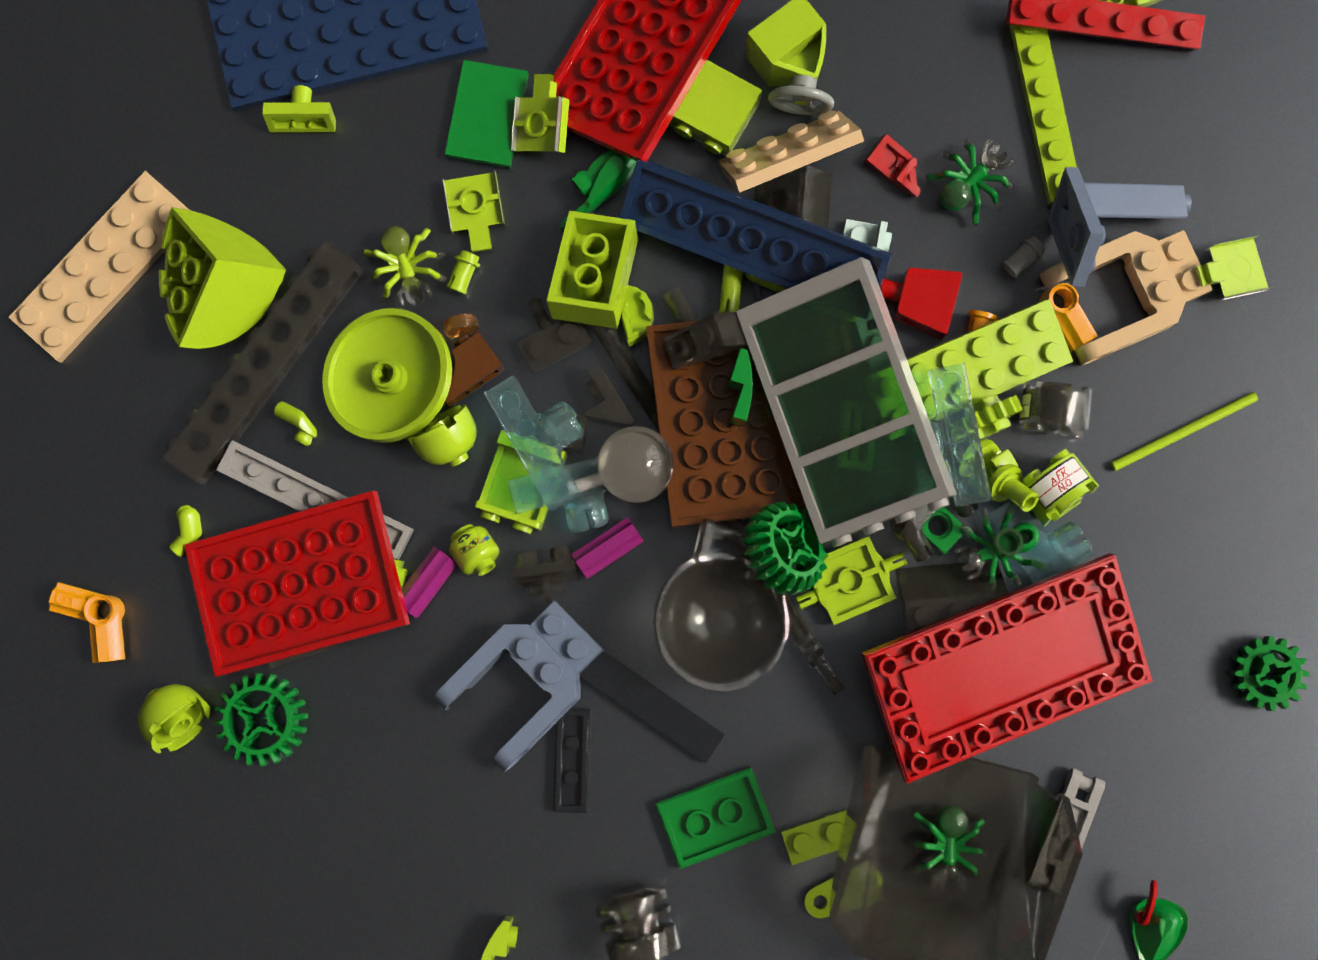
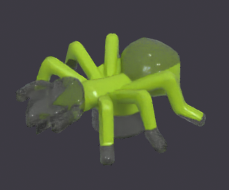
(405, 264)

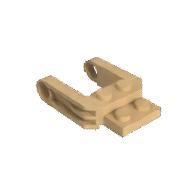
(1161, 277)

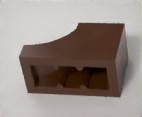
(473, 367)

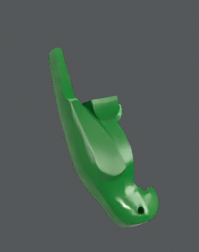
(602, 180)

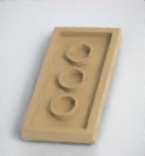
(790, 150)

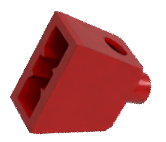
(924, 299)

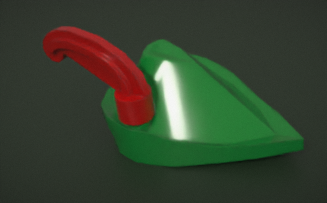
(1156, 926)

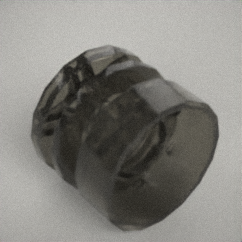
(638, 925)

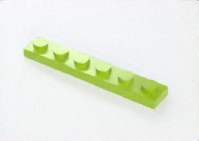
(1044, 105)

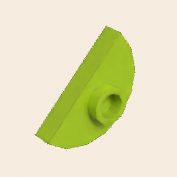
(636, 315)

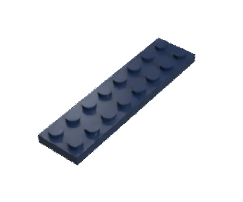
(738, 229)

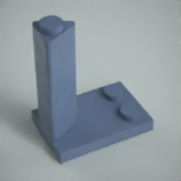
(1079, 205)

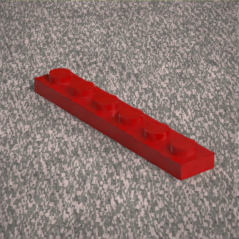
(1109, 21)

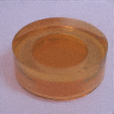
(460, 325)

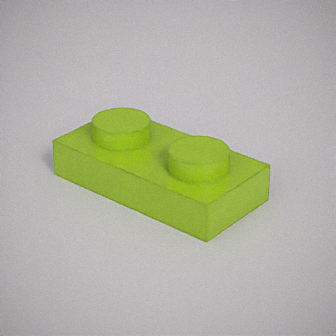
(814, 837)

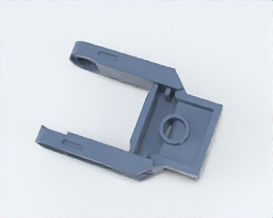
(551, 653)

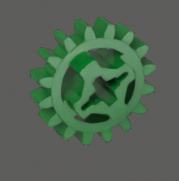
(1262, 662)

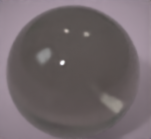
(635, 464)

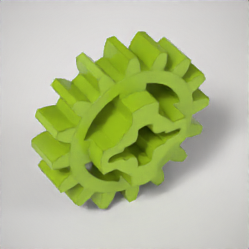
(993, 414)

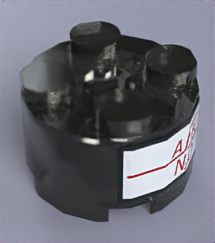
(1055, 408)

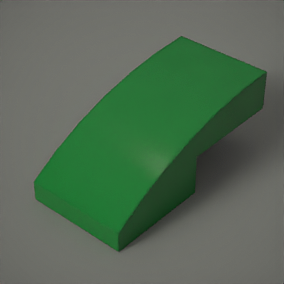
(741, 381)

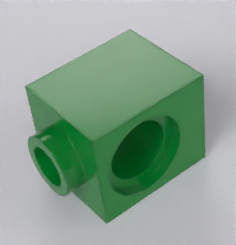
(950, 535)

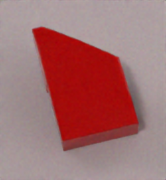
(894, 165)

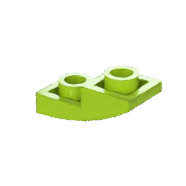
(501, 940)

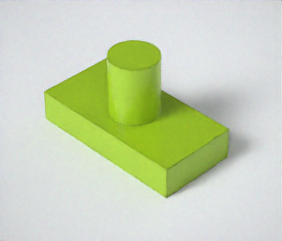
(300, 114)

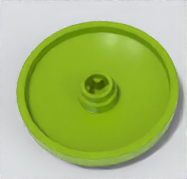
(387, 375)

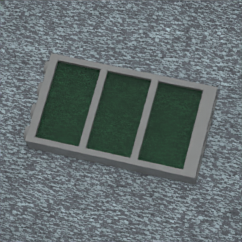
(846, 403)

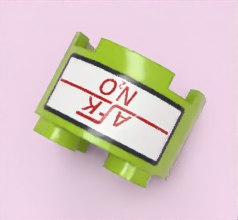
(1059, 486)

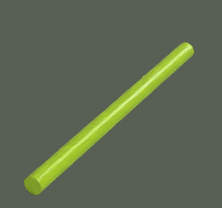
(1184, 431)

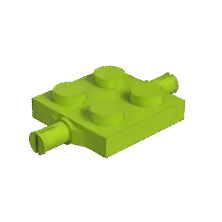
(853, 581)

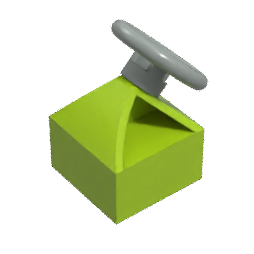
(790, 52)

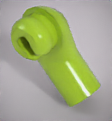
(298, 419)
(189, 527)

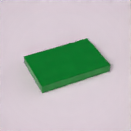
(485, 114)
(715, 817)

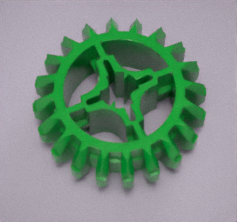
(784, 539)
(252, 730)

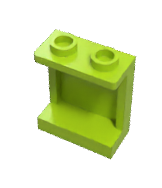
(496, 498)

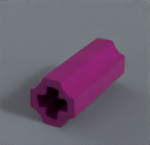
(607, 548)
(427, 581)

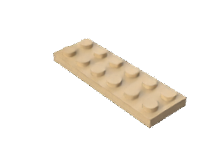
(98, 269)

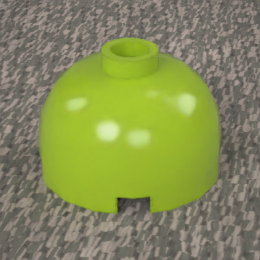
(446, 437)
(171, 717)

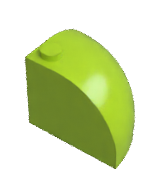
(214, 279)

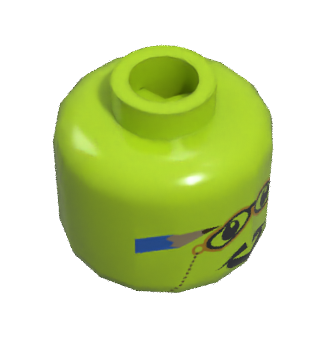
(473, 550)

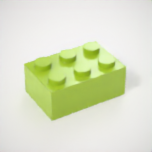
(592, 269)

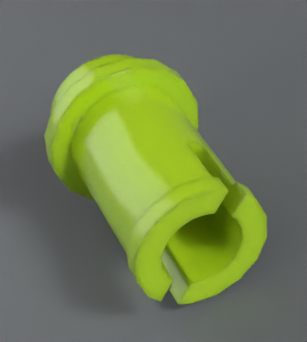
(463, 271)

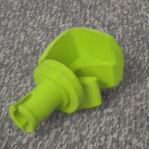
(1006, 477)

